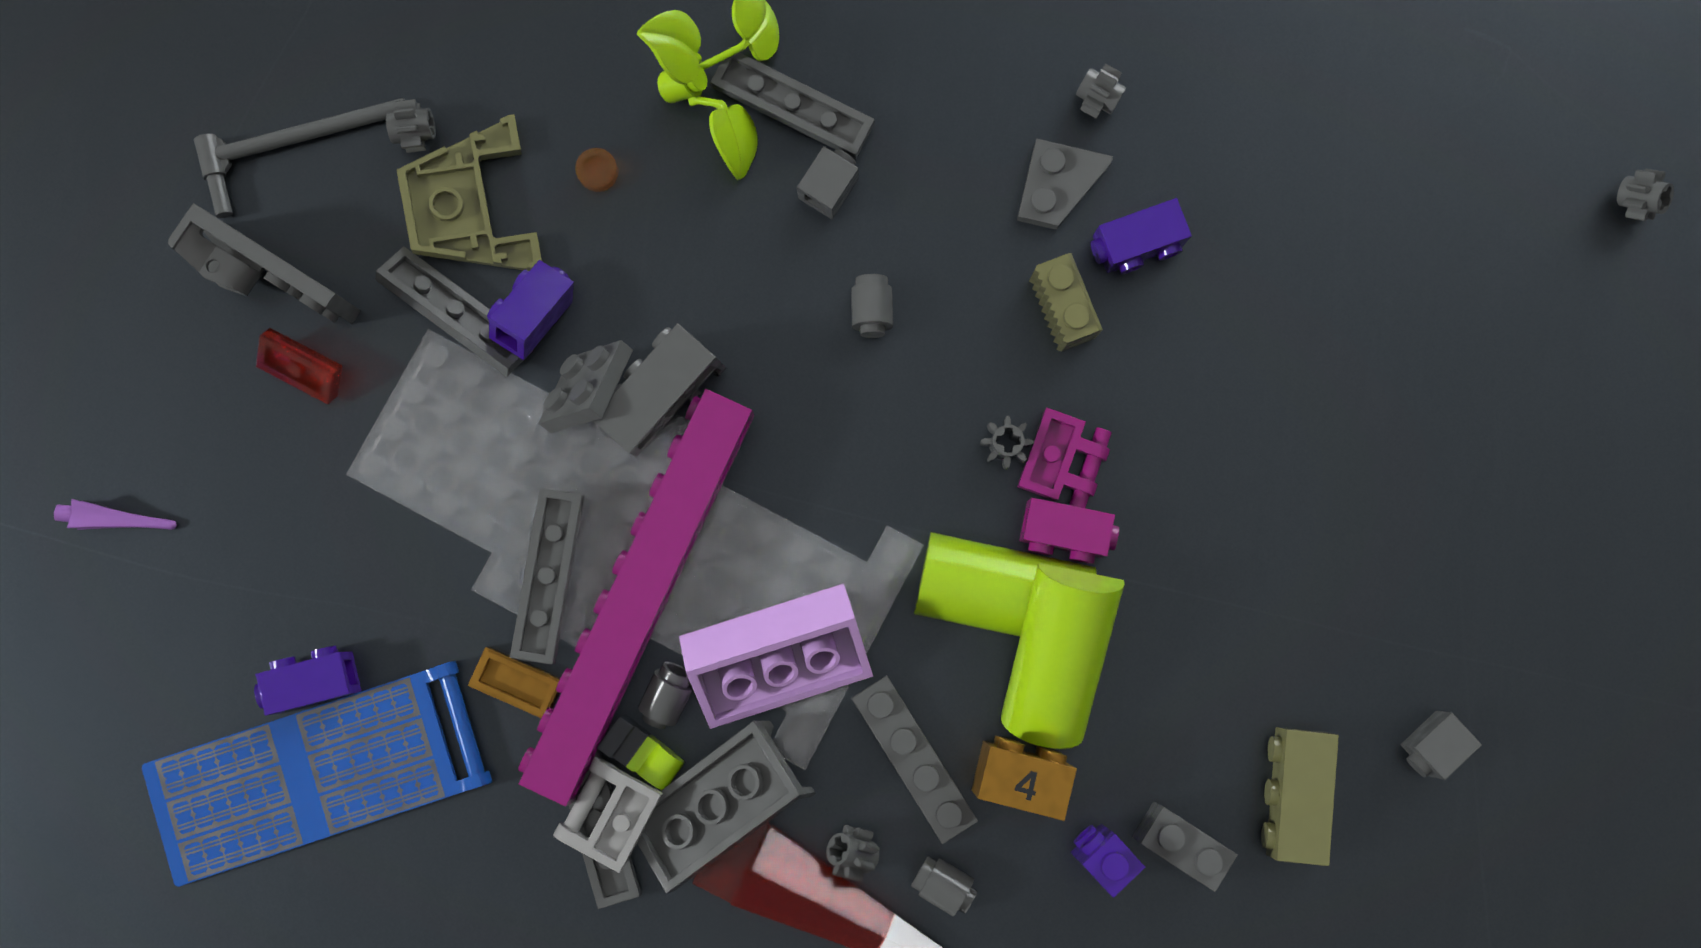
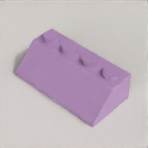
(775, 656)

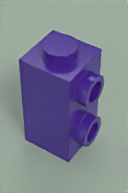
(1141, 236)
(530, 309)
(306, 683)
(1106, 858)

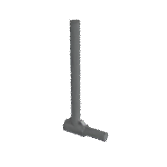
(216, 155)

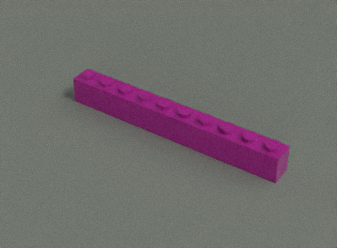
(636, 598)

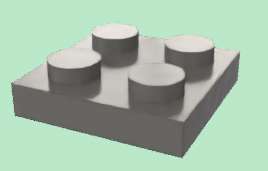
(585, 386)

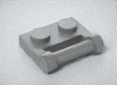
(620, 821)

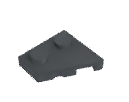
(1058, 182)

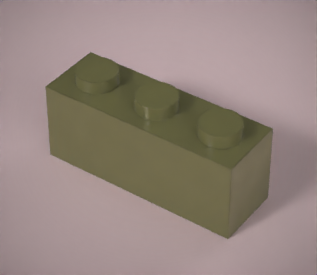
(1300, 796)

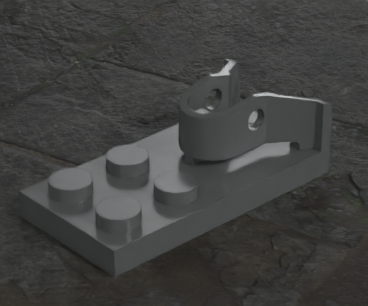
(238, 263)
(718, 805)

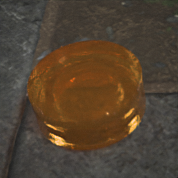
(596, 169)

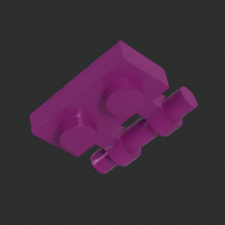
(1052, 456)

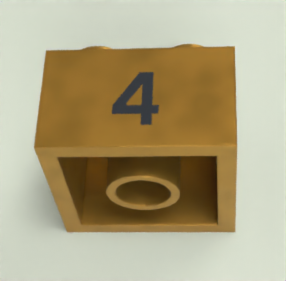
(1023, 779)

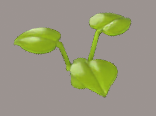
(676, 46)

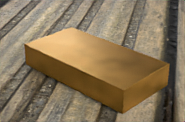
(514, 682)

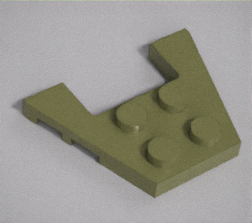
(449, 206)

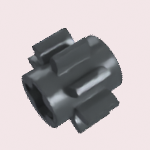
(1100, 91)
(410, 125)
(1645, 194)
(1015, 434)
(852, 853)

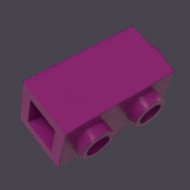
(1068, 529)

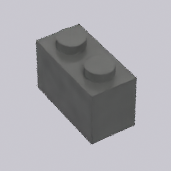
(1184, 846)

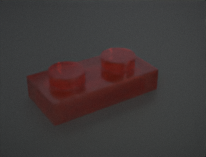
(298, 365)

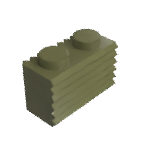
(1065, 302)

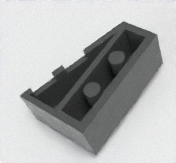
(657, 389)

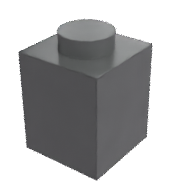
(828, 181)
(1439, 745)

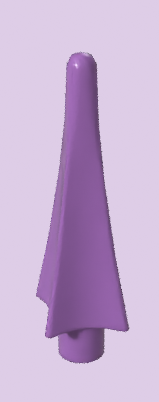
(92, 516)

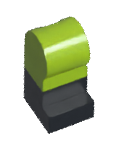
(641, 752)

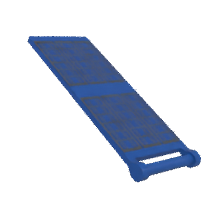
(310, 775)

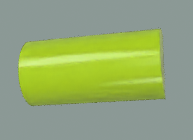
(980, 583)
(1060, 656)

